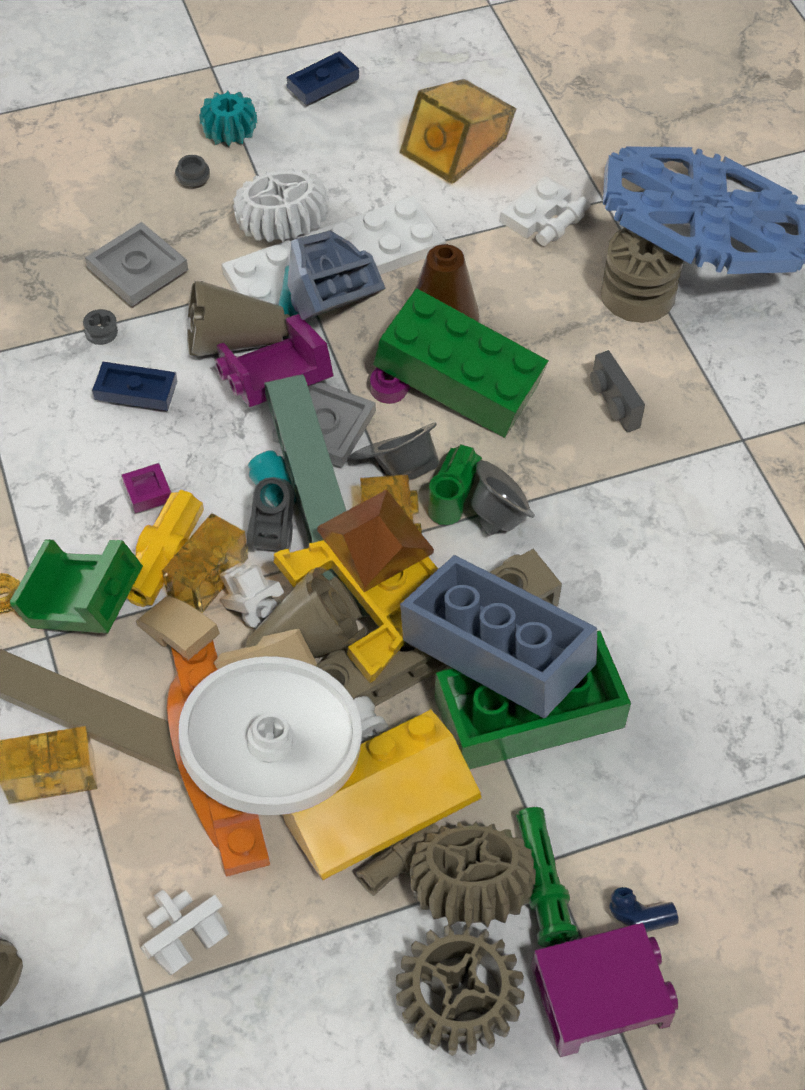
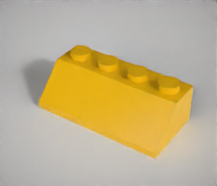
(396, 789)

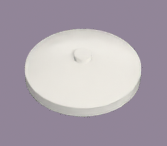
(270, 735)

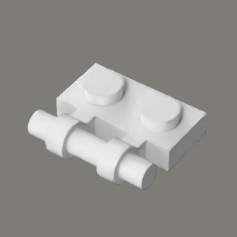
(538, 205)

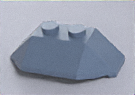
(329, 274)

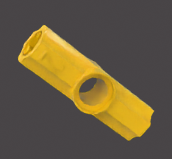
(162, 542)

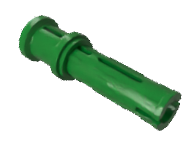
(548, 895)

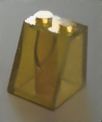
(455, 128)

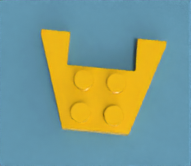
(381, 602)

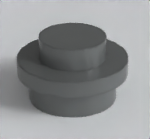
(192, 171)

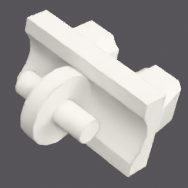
(250, 593)
(203, 920)

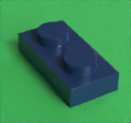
(322, 77)
(135, 386)

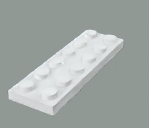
(391, 234)

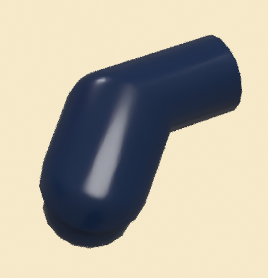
(631, 912)

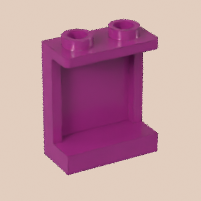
(299, 354)
(603, 986)

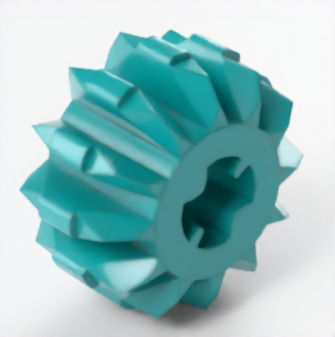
(228, 118)

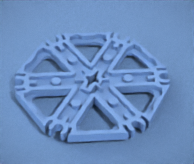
(708, 208)

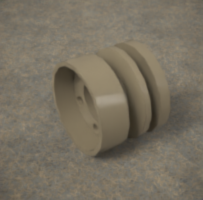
(639, 278)

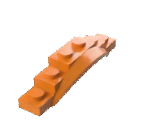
(231, 831)

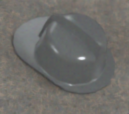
(404, 455)
(498, 499)

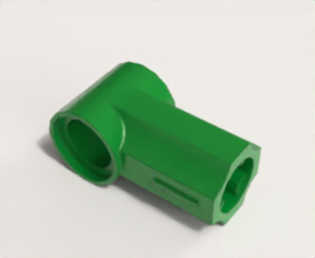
(452, 485)

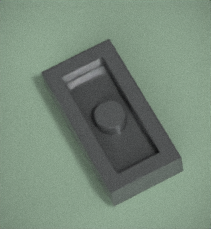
(618, 391)

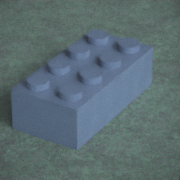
(499, 635)

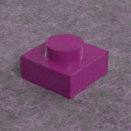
(146, 487)

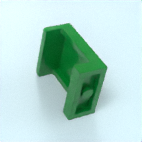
(76, 589)

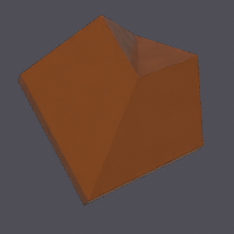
(375, 540)

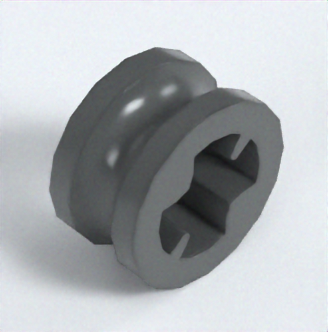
(98, 335)

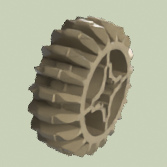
(472, 874)
(474, 998)

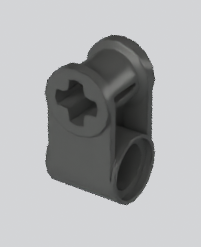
(271, 519)

